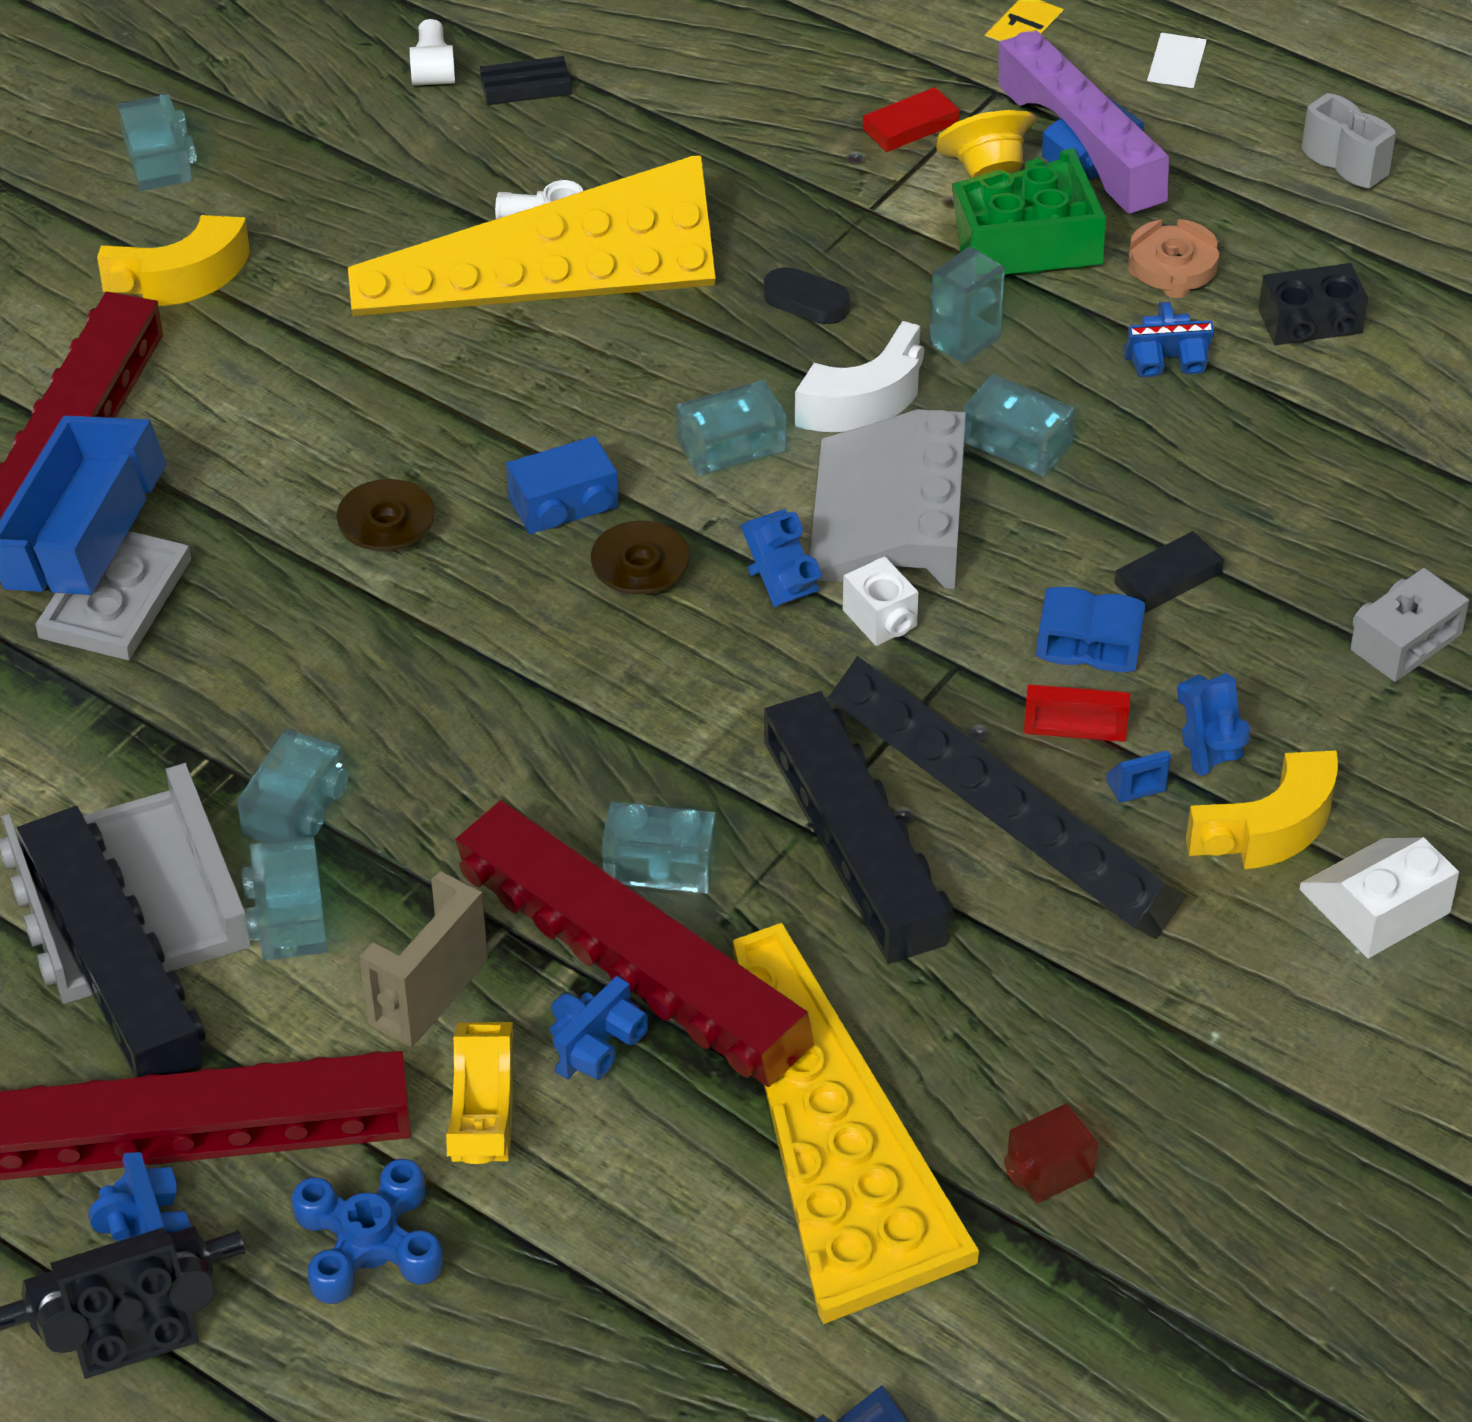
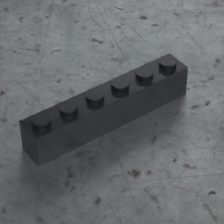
(857, 827)
(110, 945)

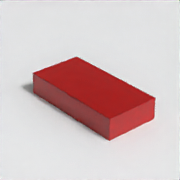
(910, 119)
(1076, 713)

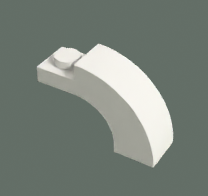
(864, 394)

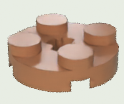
(1155, 259)

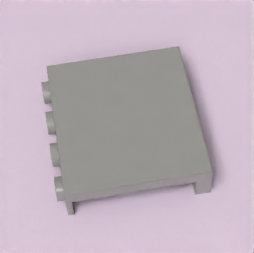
(169, 867)

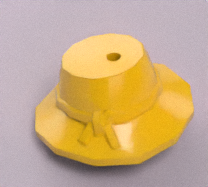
(987, 141)

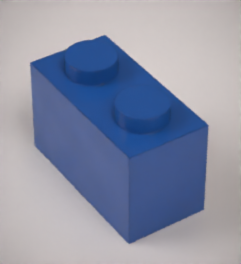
(562, 484)

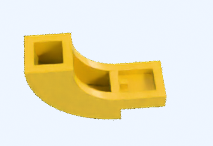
(180, 270)
(1273, 826)
(481, 1093)

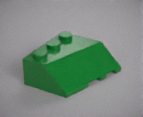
(1032, 216)

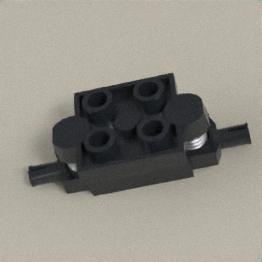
(123, 1297)

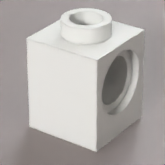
(880, 601)

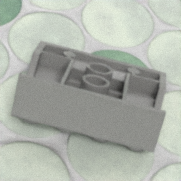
(891, 495)

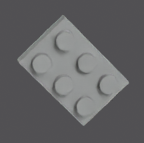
(124, 601)

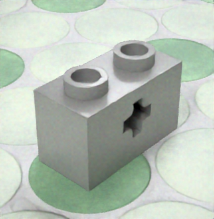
(1408, 624)

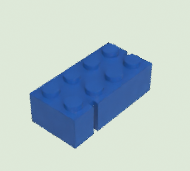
(78, 504)

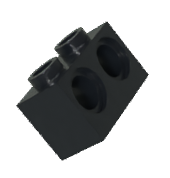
(1313, 304)

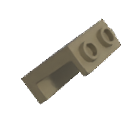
(414, 989)

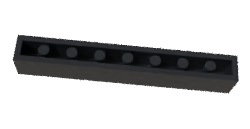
(1008, 798)

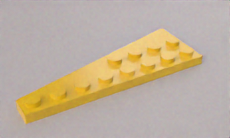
(600, 241)
(854, 1176)

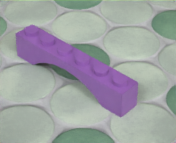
(1126, 159)

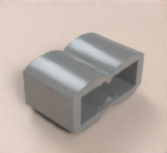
(1348, 140)

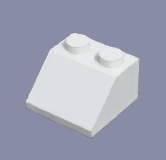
(1384, 892)

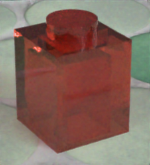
(1051, 1153)

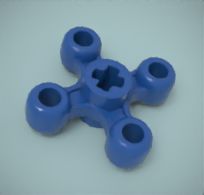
(367, 1231)

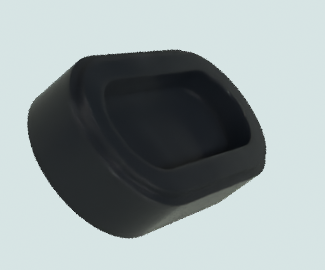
(806, 295)

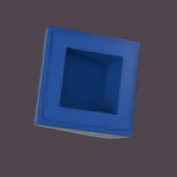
(1140, 776)

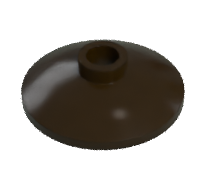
(385, 515)
(640, 557)

